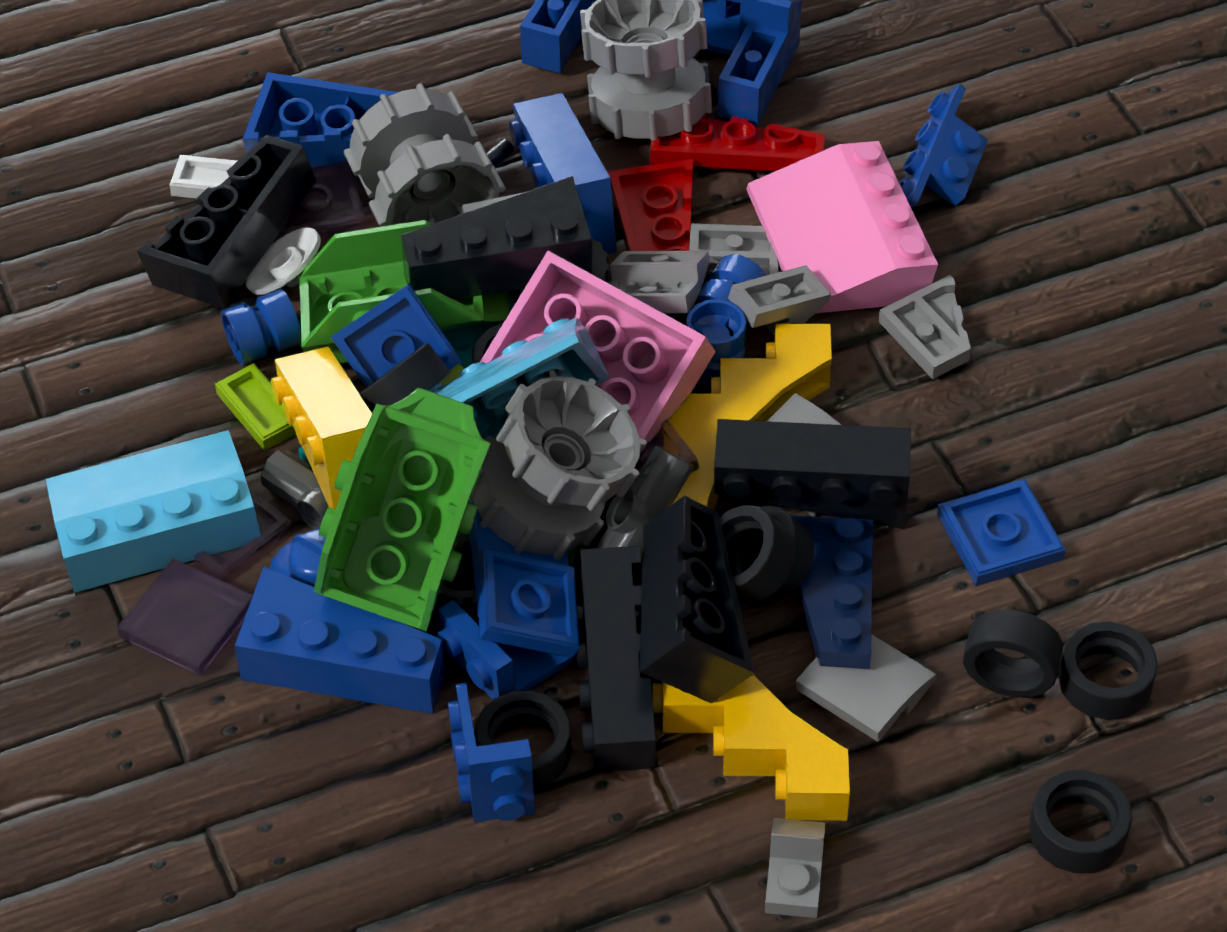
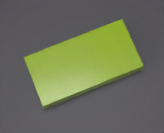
(253, 403)

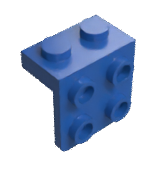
(490, 664)
(491, 776)

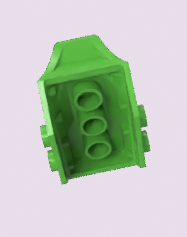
(363, 270)
(403, 508)

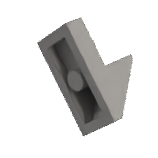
(780, 298)
(795, 868)

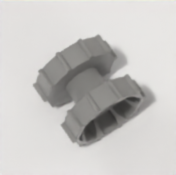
(647, 66)
(420, 158)
(556, 465)

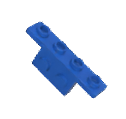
(945, 152)

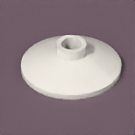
(284, 261)

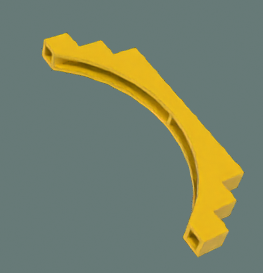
(749, 722)

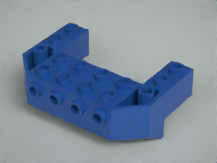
(754, 33)

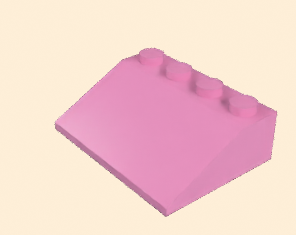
(847, 224)
(645, 352)

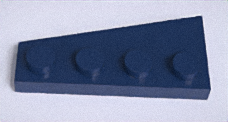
(839, 590)

